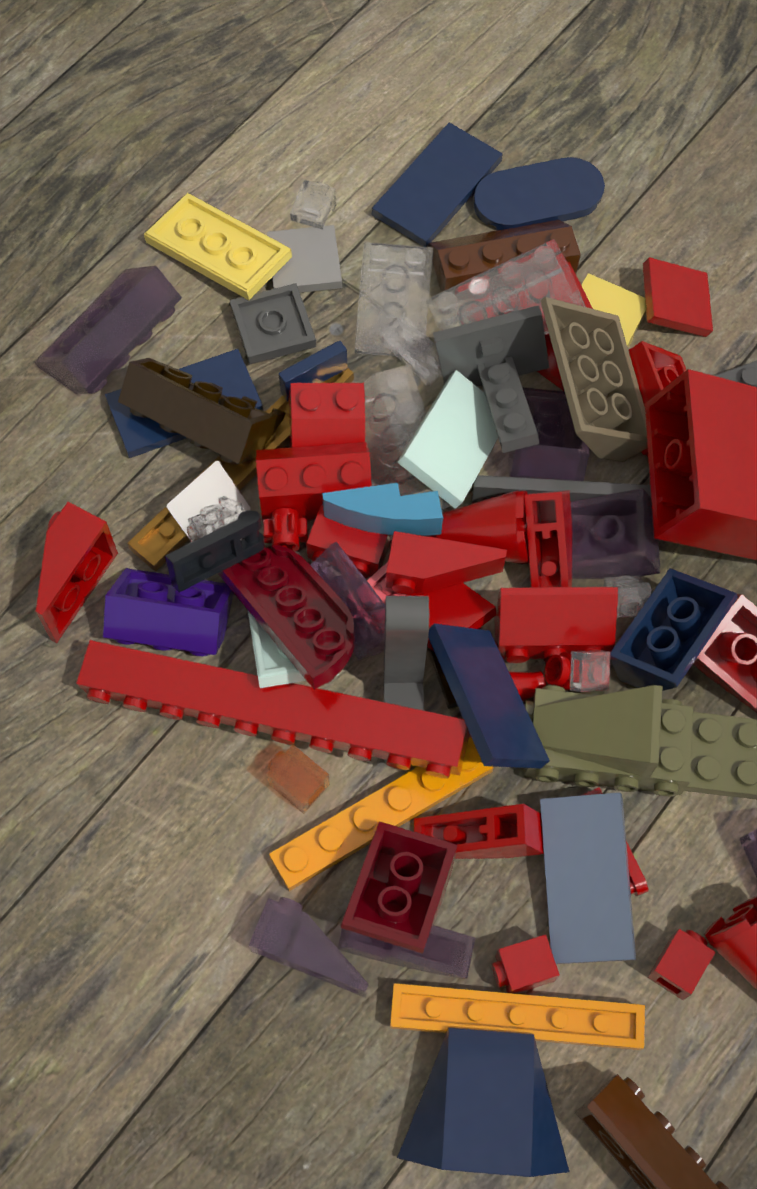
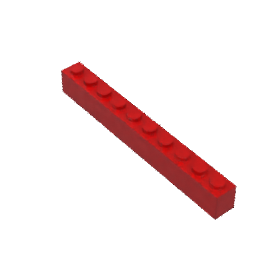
(286, 711)

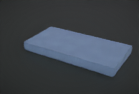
(587, 879)

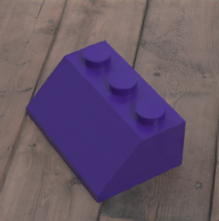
(152, 612)

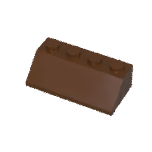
(471, 255)
(642, 1139)

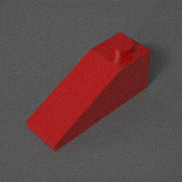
(549, 538)
(432, 563)
(488, 832)

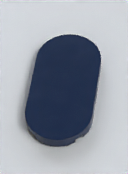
(539, 193)

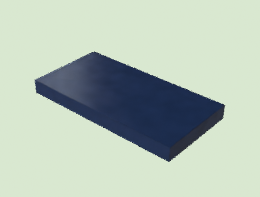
(436, 184)
(145, 434)
(487, 697)

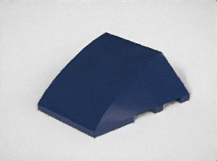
(486, 1109)

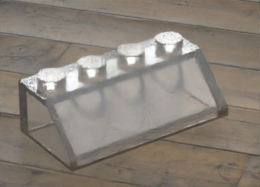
(508, 288)
(391, 420)

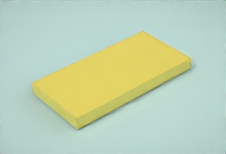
(218, 246)

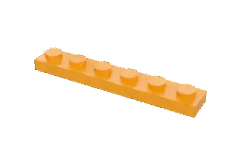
(357, 824)
(545, 1017)

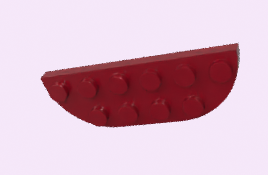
(295, 611)

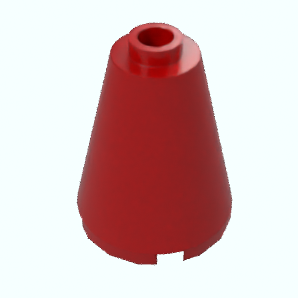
(491, 523)
(737, 939)

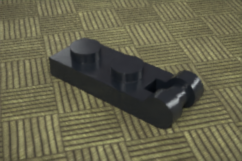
(216, 551)

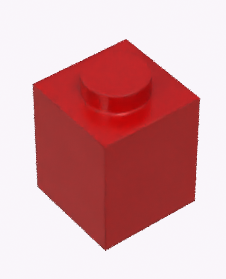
(682, 963)
(525, 965)

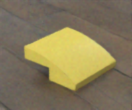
(617, 301)

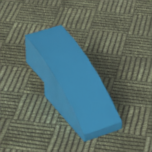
(384, 511)

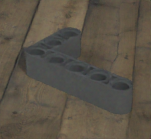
(405, 650)

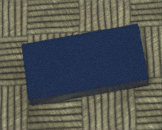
(315, 368)

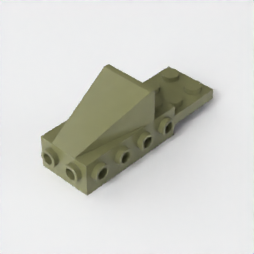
(642, 743)

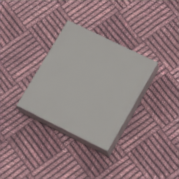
(313, 259)

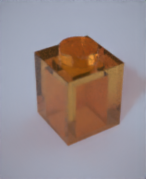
(297, 778)

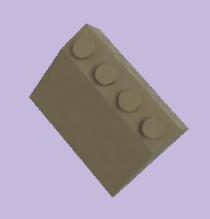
(597, 379)

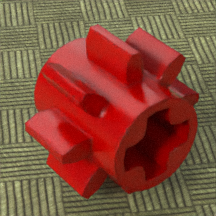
(285, 528)

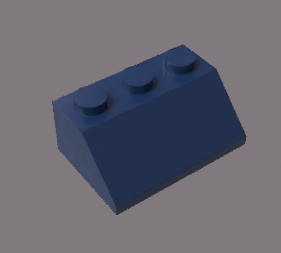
(670, 631)

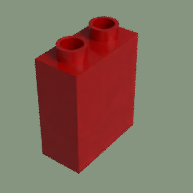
(704, 463)

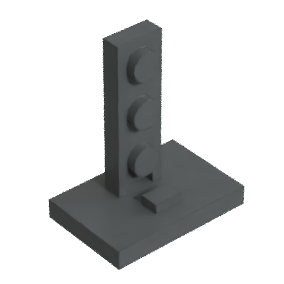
(494, 356)

